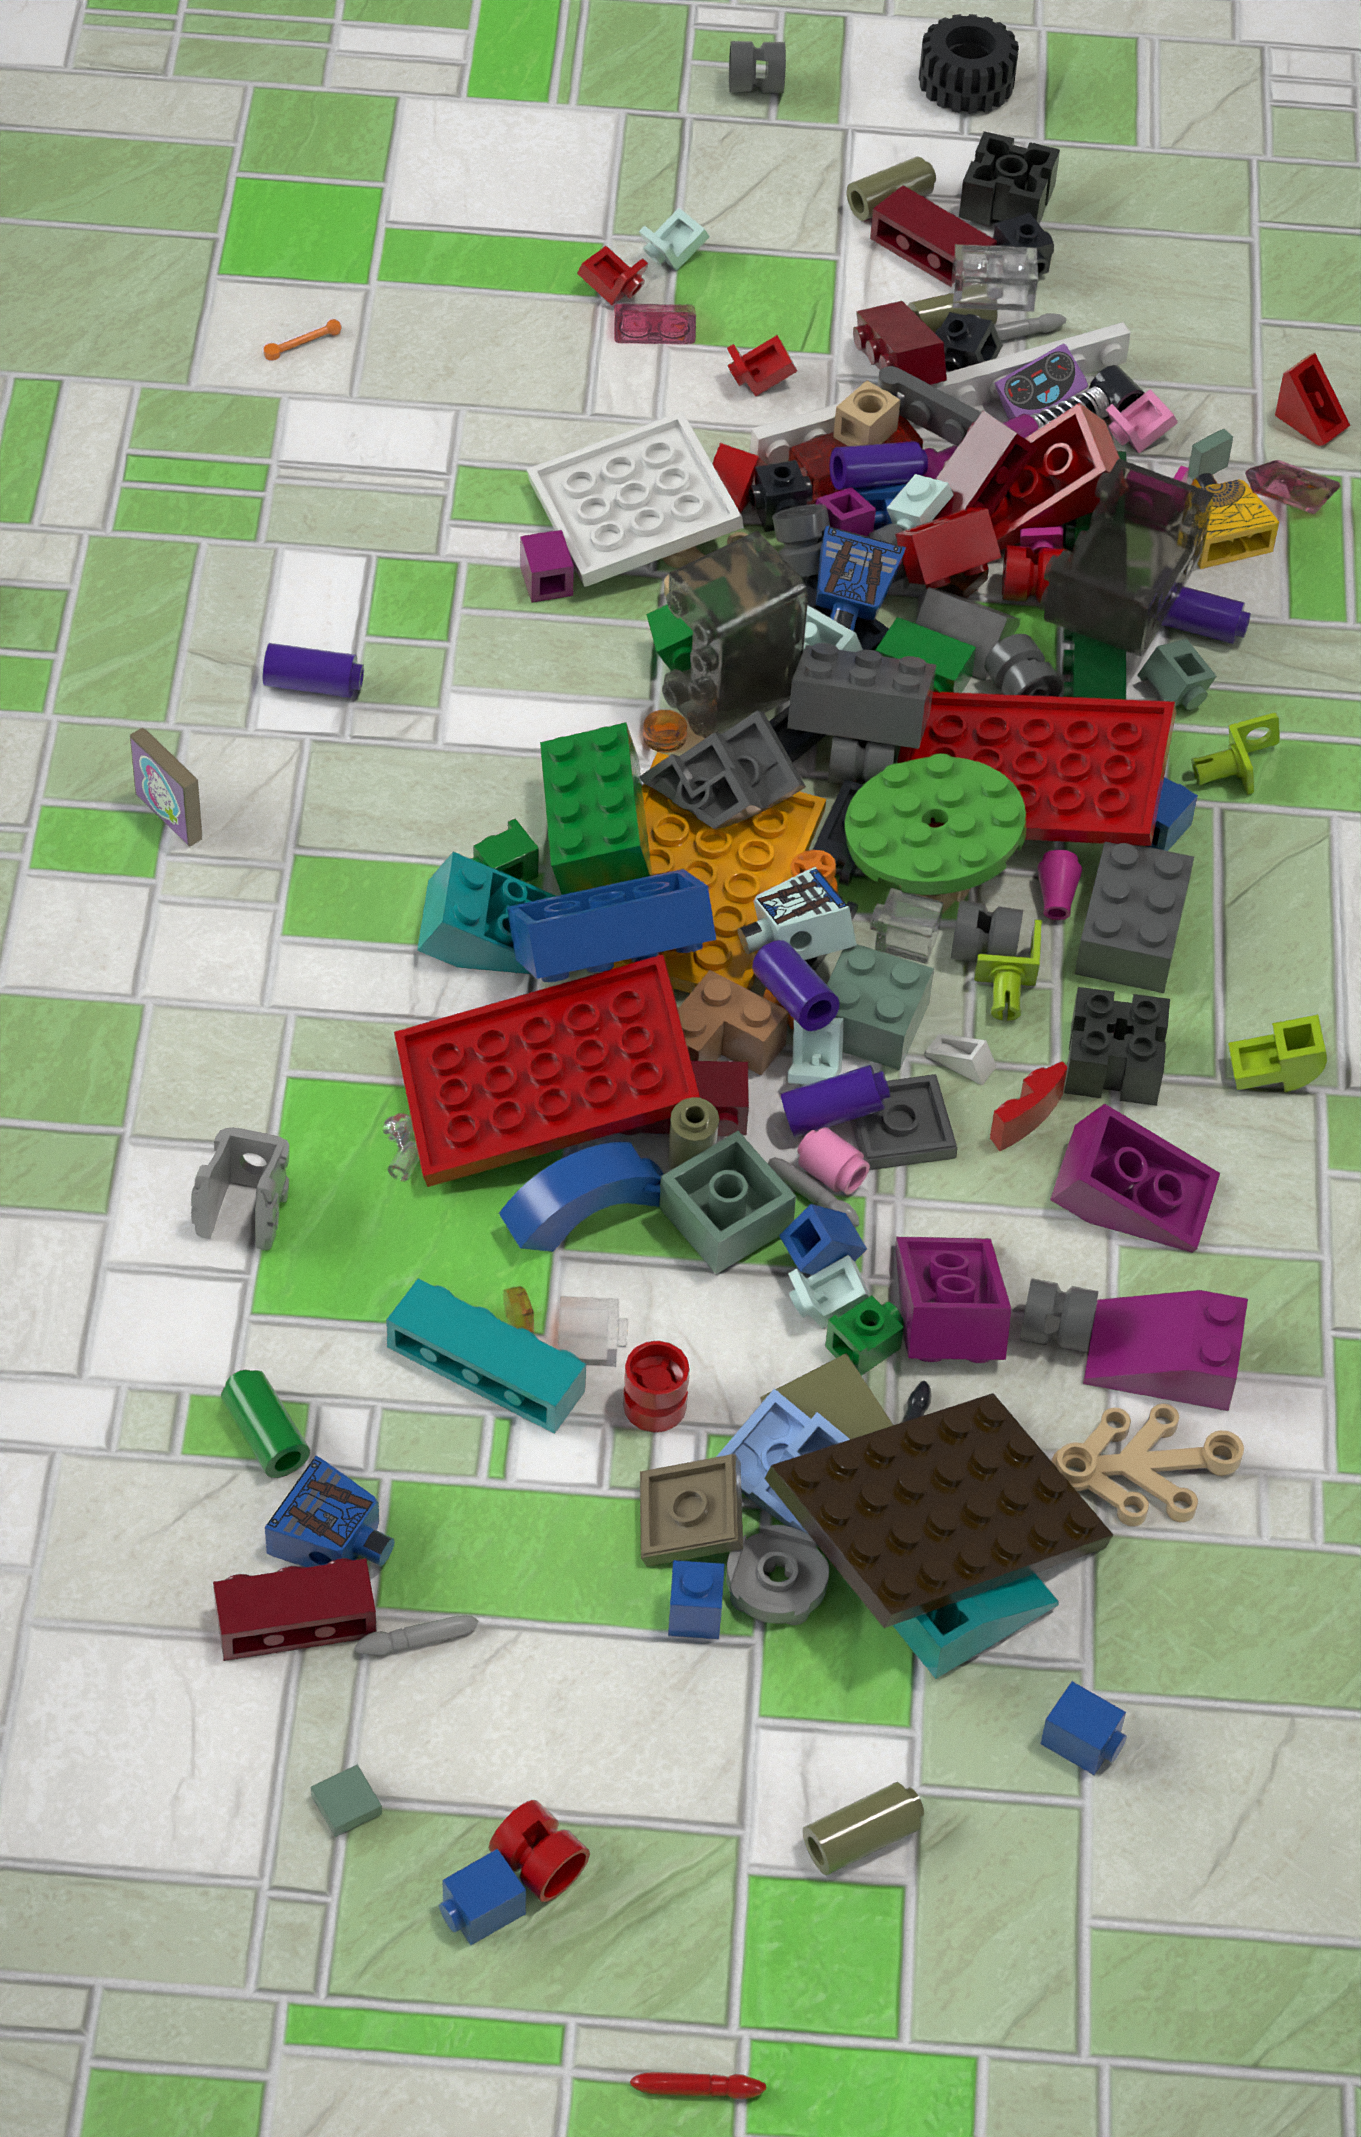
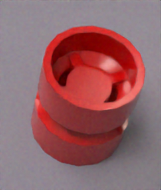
(1025, 572)
(656, 1386)
(545, 1856)

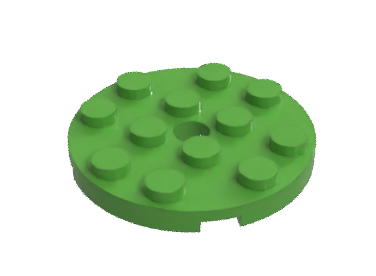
(891, 829)

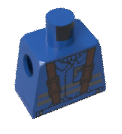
(855, 575)
(326, 1521)

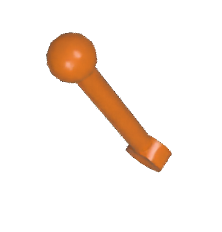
(272, 350)

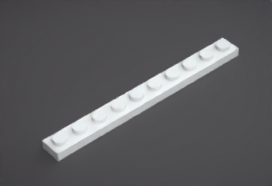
(970, 385)

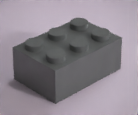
(861, 695)
(1134, 916)

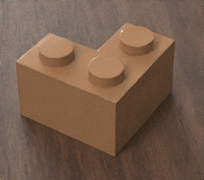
(732, 1023)

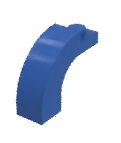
(577, 1187)

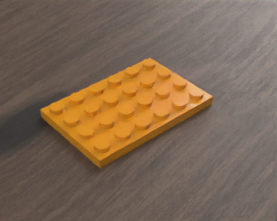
(734, 865)

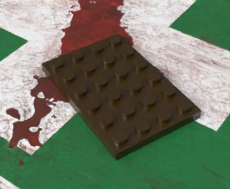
(938, 1509)

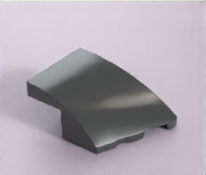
(729, 774)

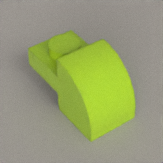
(1289, 1056)

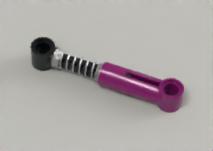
(1106, 388)

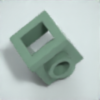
(1178, 674)

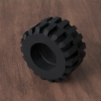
(968, 63)

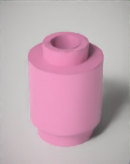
(832, 1160)

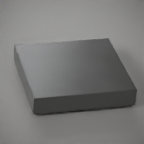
(910, 1128)

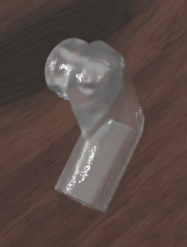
(407, 1155)

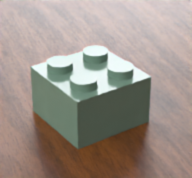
(880, 1003)
(727, 1201)

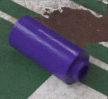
(876, 465)
(1208, 615)
(312, 670)
(795, 985)
(835, 1100)

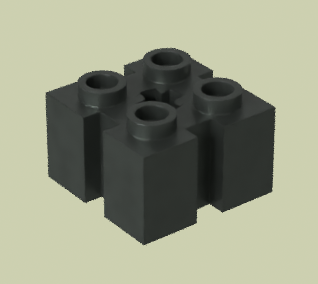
(1008, 180)
(1117, 1046)

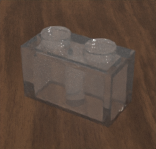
(994, 278)

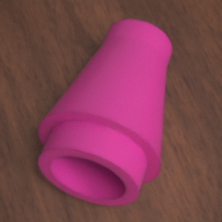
(1058, 880)

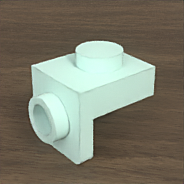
(674, 240)
(919, 502)
(816, 1053)
(828, 1291)

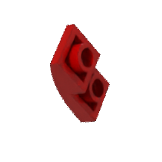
(1038, 1098)

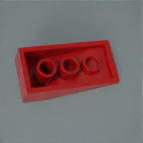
(1059, 476)

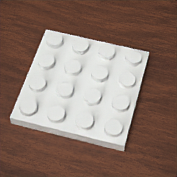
(635, 498)

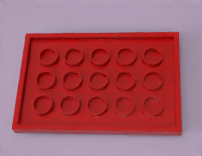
(1079, 763)
(545, 1070)

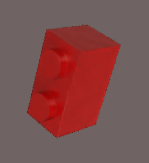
(949, 546)

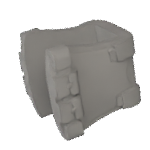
(230, 1166)

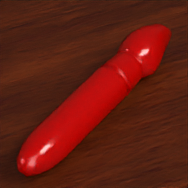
(695, 2084)

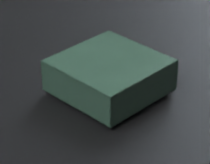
(1210, 454)
(346, 1800)

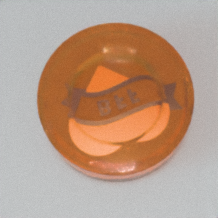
(665, 731)

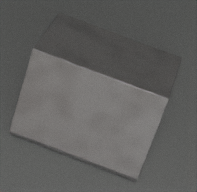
(967, 623)

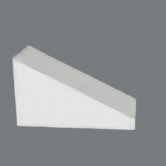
(963, 1055)

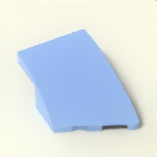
(772, 1436)

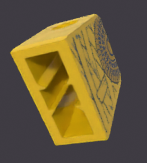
(1238, 523)

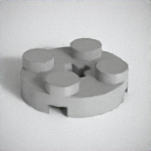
(777, 1601)

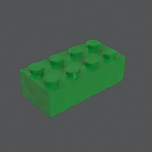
(595, 809)

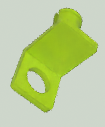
(1235, 759)
(1009, 974)

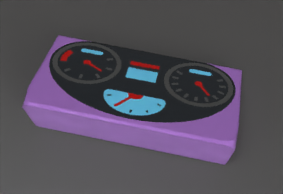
(1041, 383)

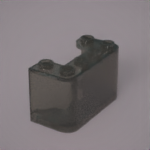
(1130, 560)
(746, 633)

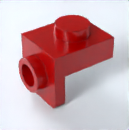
(612, 276)
(761, 366)

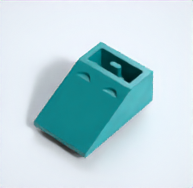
(468, 915)
(970, 1626)

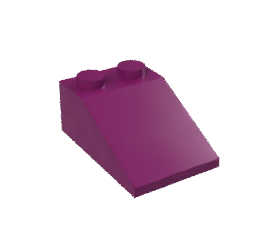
(1134, 1181)
(952, 1299)
(1169, 1346)

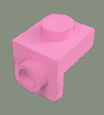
(1141, 421)

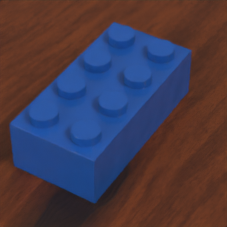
(611, 925)

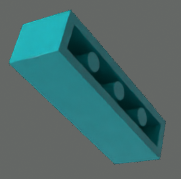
(486, 1355)

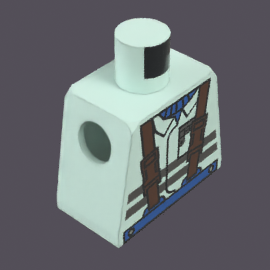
(804, 914)

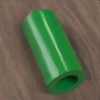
(265, 1423)

